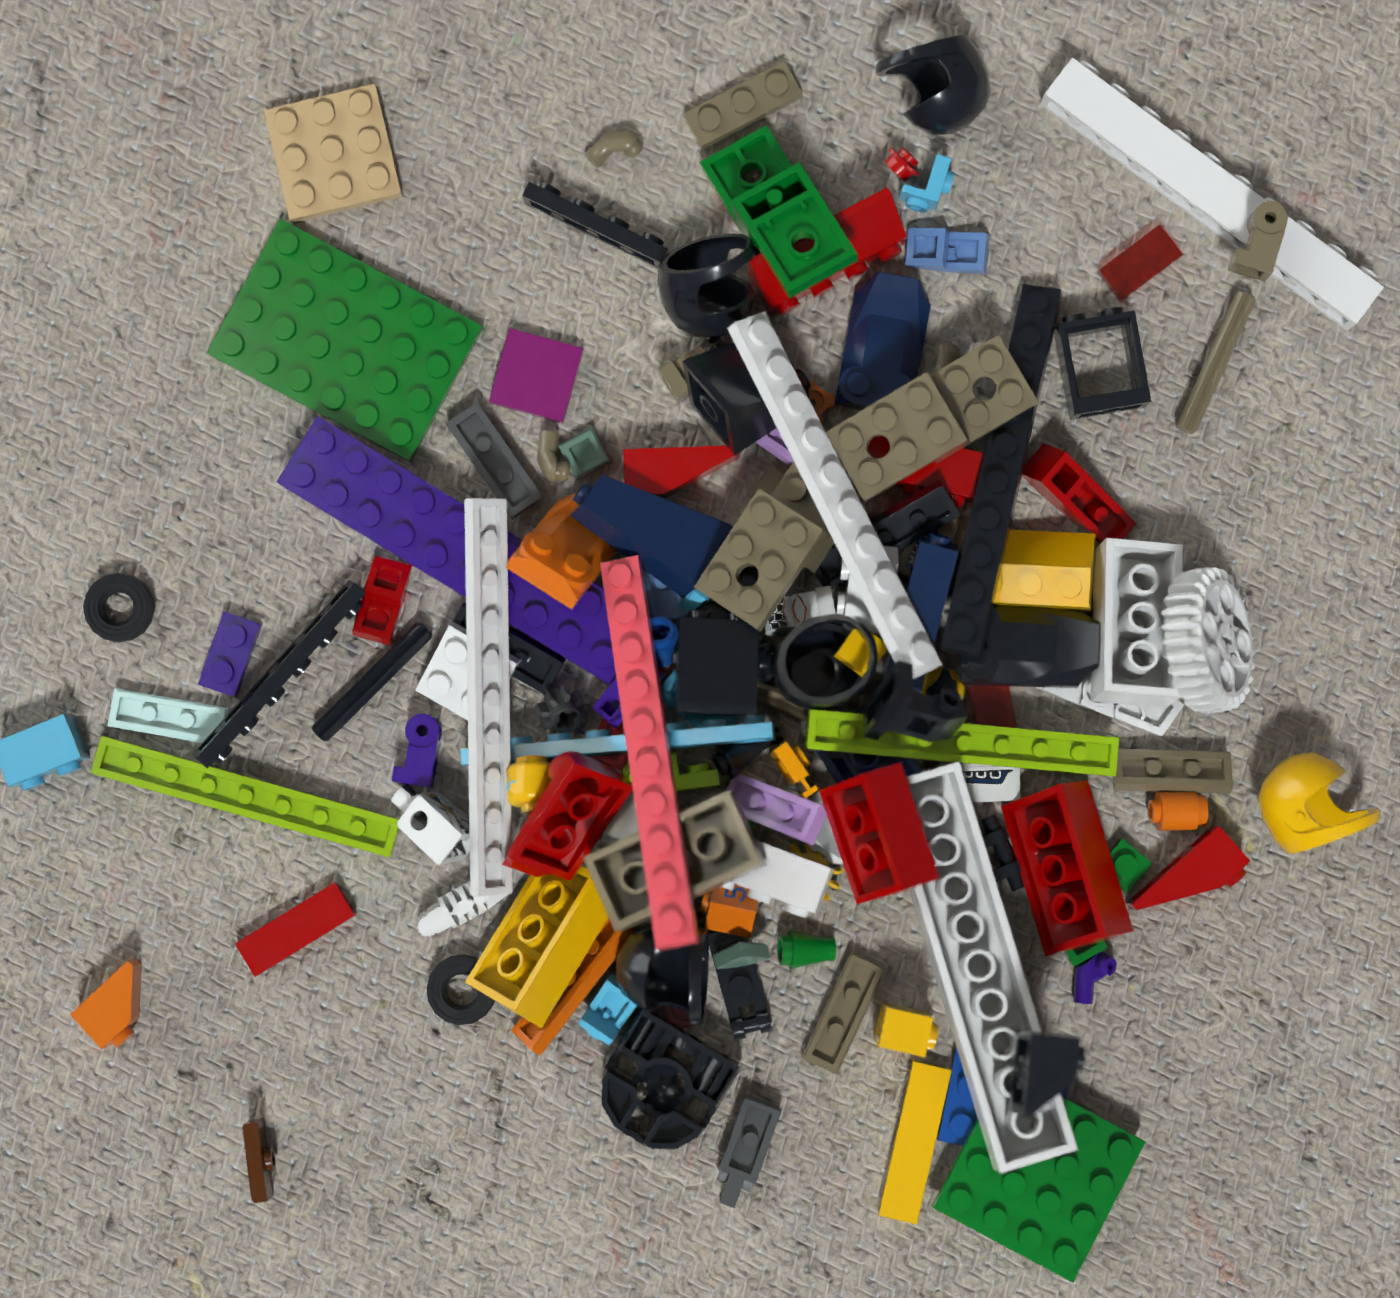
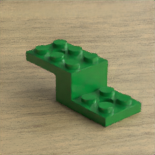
(779, 211)

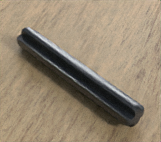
(372, 681)

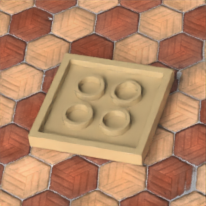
(333, 153)

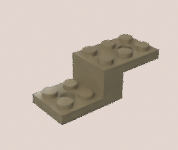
(931, 418)
(777, 537)

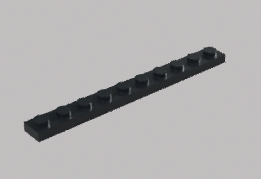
(1000, 481)

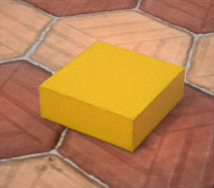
(855, 654)

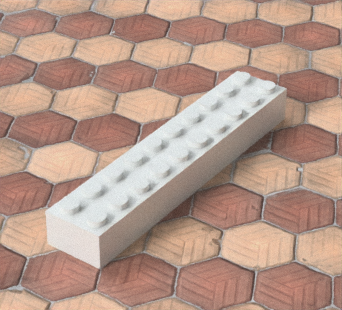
(979, 972)

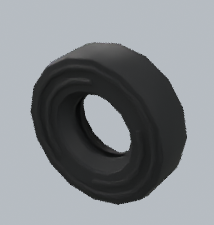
(95, 607)
(440, 1000)

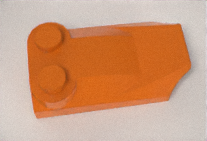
(561, 555)

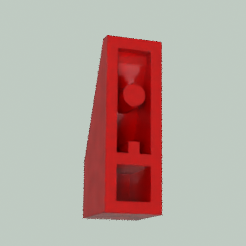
(672, 468)
(1076, 494)
(1200, 868)

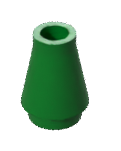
(804, 949)

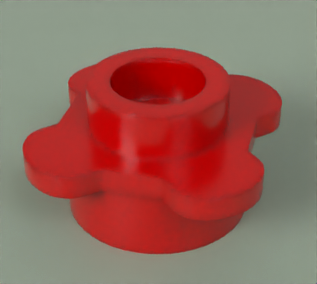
(902, 163)

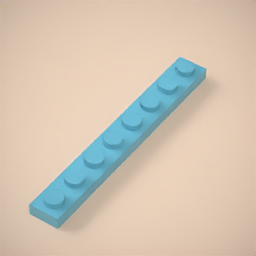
(601, 743)

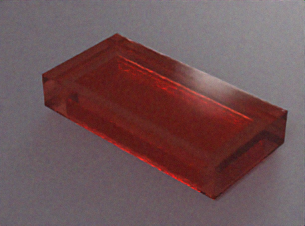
(1140, 263)

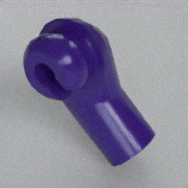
(1089, 973)

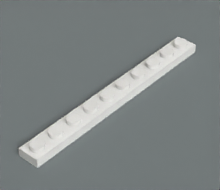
(833, 493)
(488, 694)

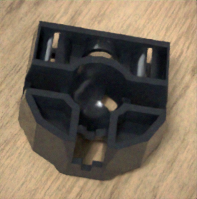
(665, 1100)

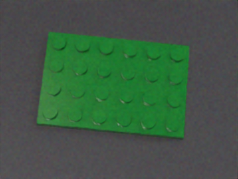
(345, 340)

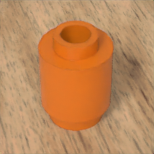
(1178, 811)

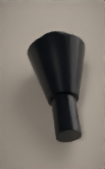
(734, 758)

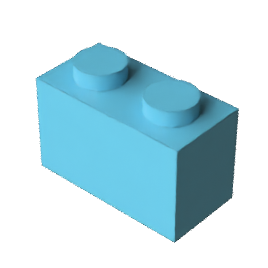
(42, 751)

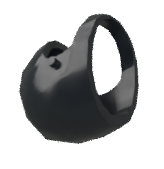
(948, 81)
(699, 284)
(807, 668)
(664, 976)

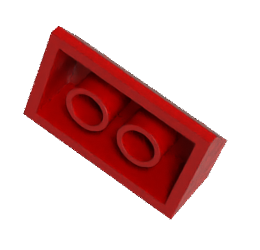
(879, 833)

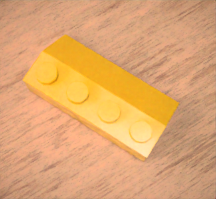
(540, 944)

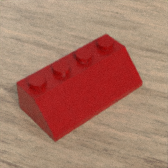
(871, 228)
(1066, 867)

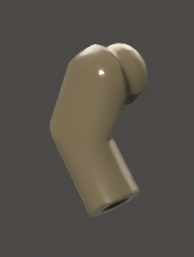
(614, 142)

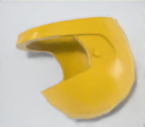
(1299, 806)

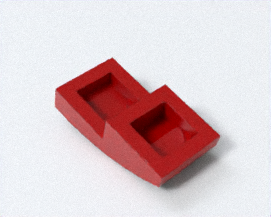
(383, 600)

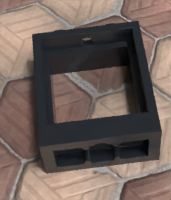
(1107, 403)

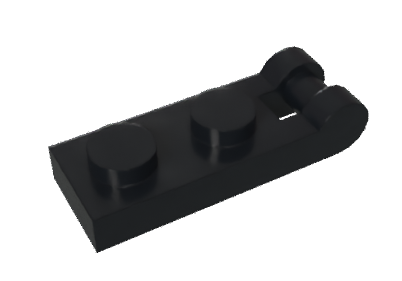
(740, 988)

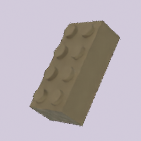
(716, 848)

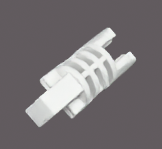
(454, 910)

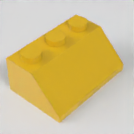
(1047, 570)

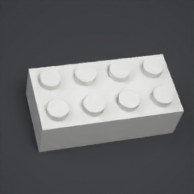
(1128, 603)

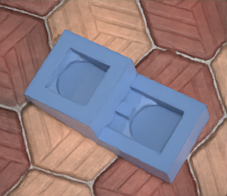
(947, 251)

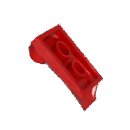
(568, 816)

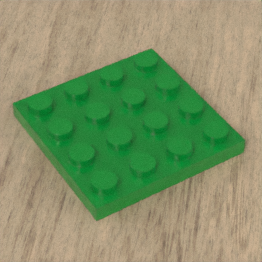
(1048, 1207)

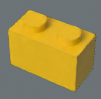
(905, 1029)

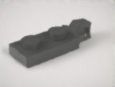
(747, 1148)

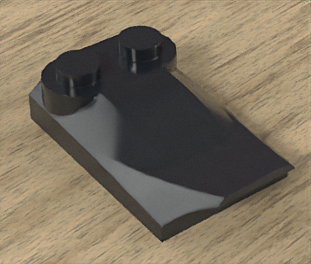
(1035, 649)

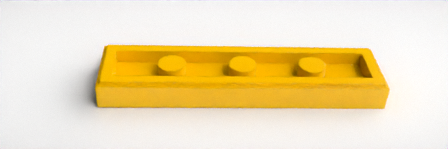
(914, 1142)

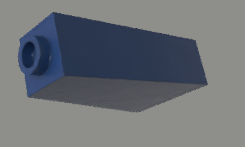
(666, 536)
(929, 587)

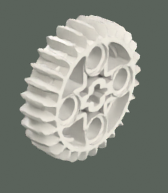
(1208, 640)

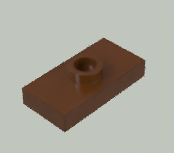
(259, 1160)

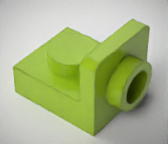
(697, 776)

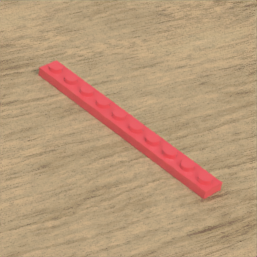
(649, 754)

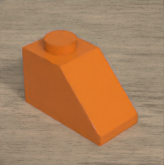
(112, 1007)

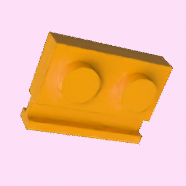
(792, 766)

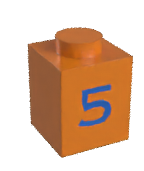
(730, 911)

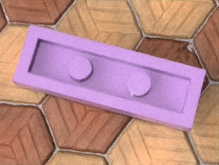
(778, 809)

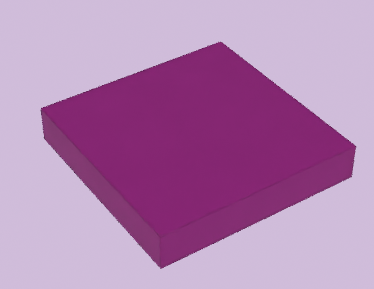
(536, 375)

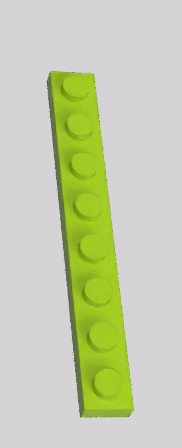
(970, 745)
(245, 796)

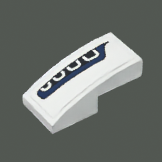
(990, 782)

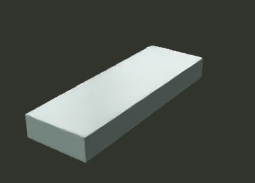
(164, 715)

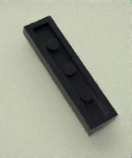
(582, 217)
(899, 526)

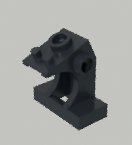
(908, 712)

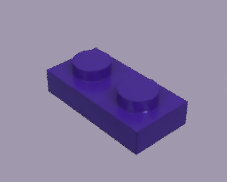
(230, 654)

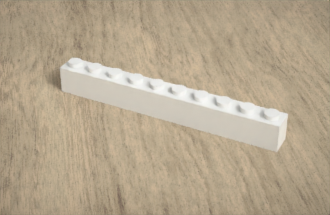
(1206, 189)

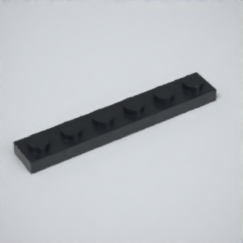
(269, 686)

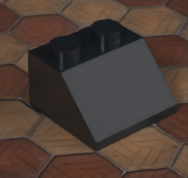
(1043, 1069)

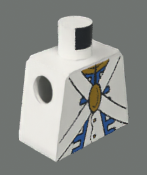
(434, 824)

